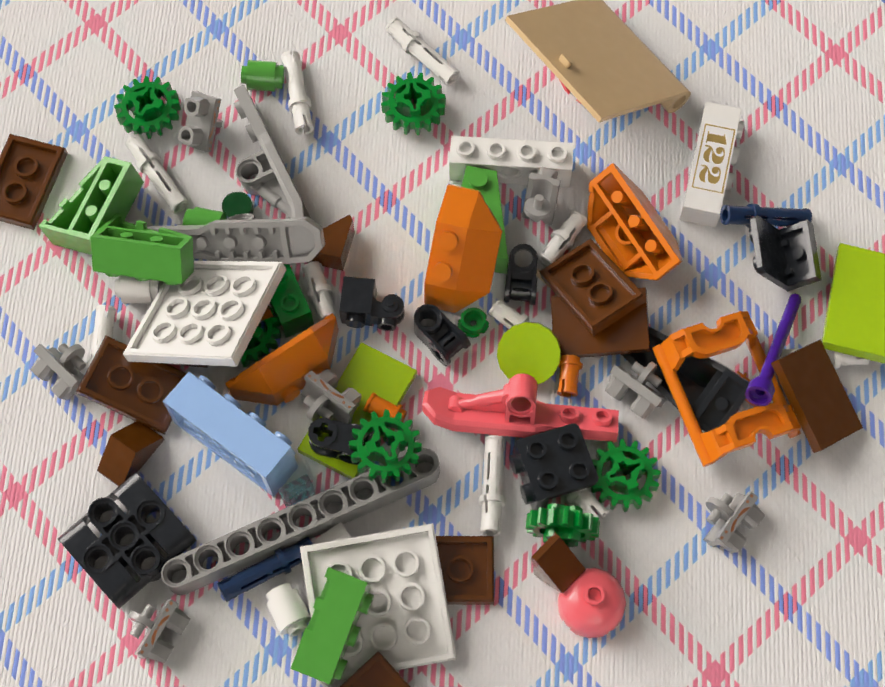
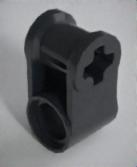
(521, 277)
(443, 338)
(337, 443)

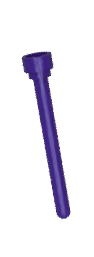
(761, 388)

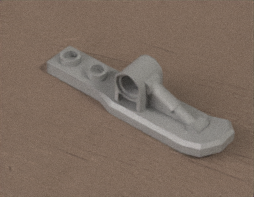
(273, 178)
(254, 239)

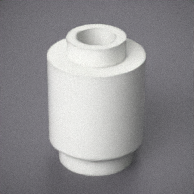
(136, 291)
(288, 610)

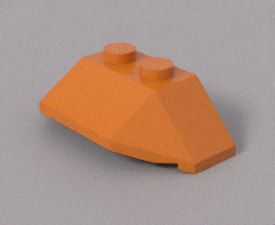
(630, 227)
(462, 251)
(282, 372)

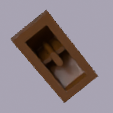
(338, 241)
(128, 452)
(556, 564)

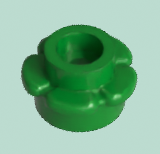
(476, 315)

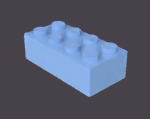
(231, 432)

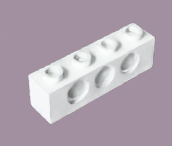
(510, 158)

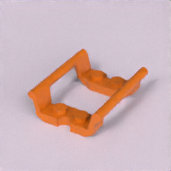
(741, 428)

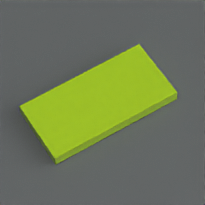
(857, 304)
(366, 373)

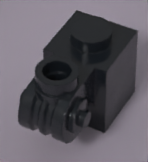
(361, 308)

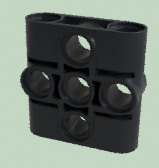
(140, 502)

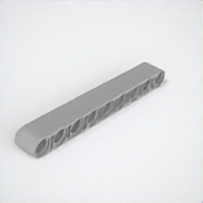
(285, 521)

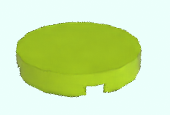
(529, 350)

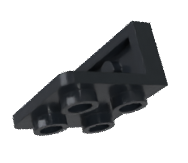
(785, 255)
(552, 465)

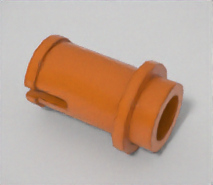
(569, 375)
(378, 404)

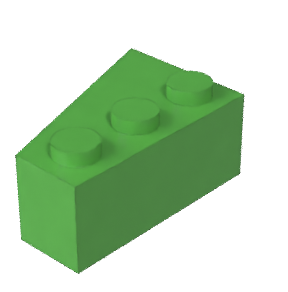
(487, 183)
(102, 193)
(142, 252)
(332, 627)

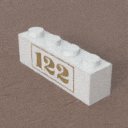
(711, 164)

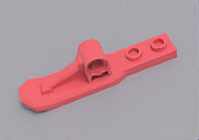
(514, 412)

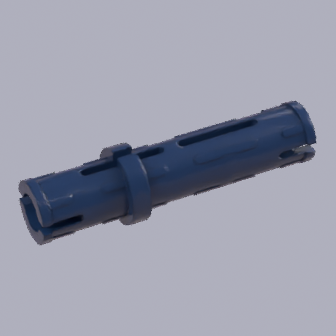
(775, 216)
(276, 564)

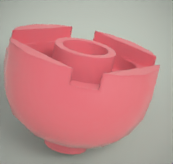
(592, 604)

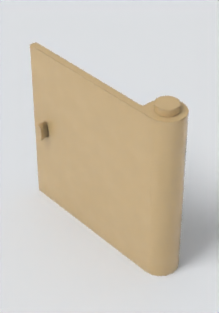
(599, 58)

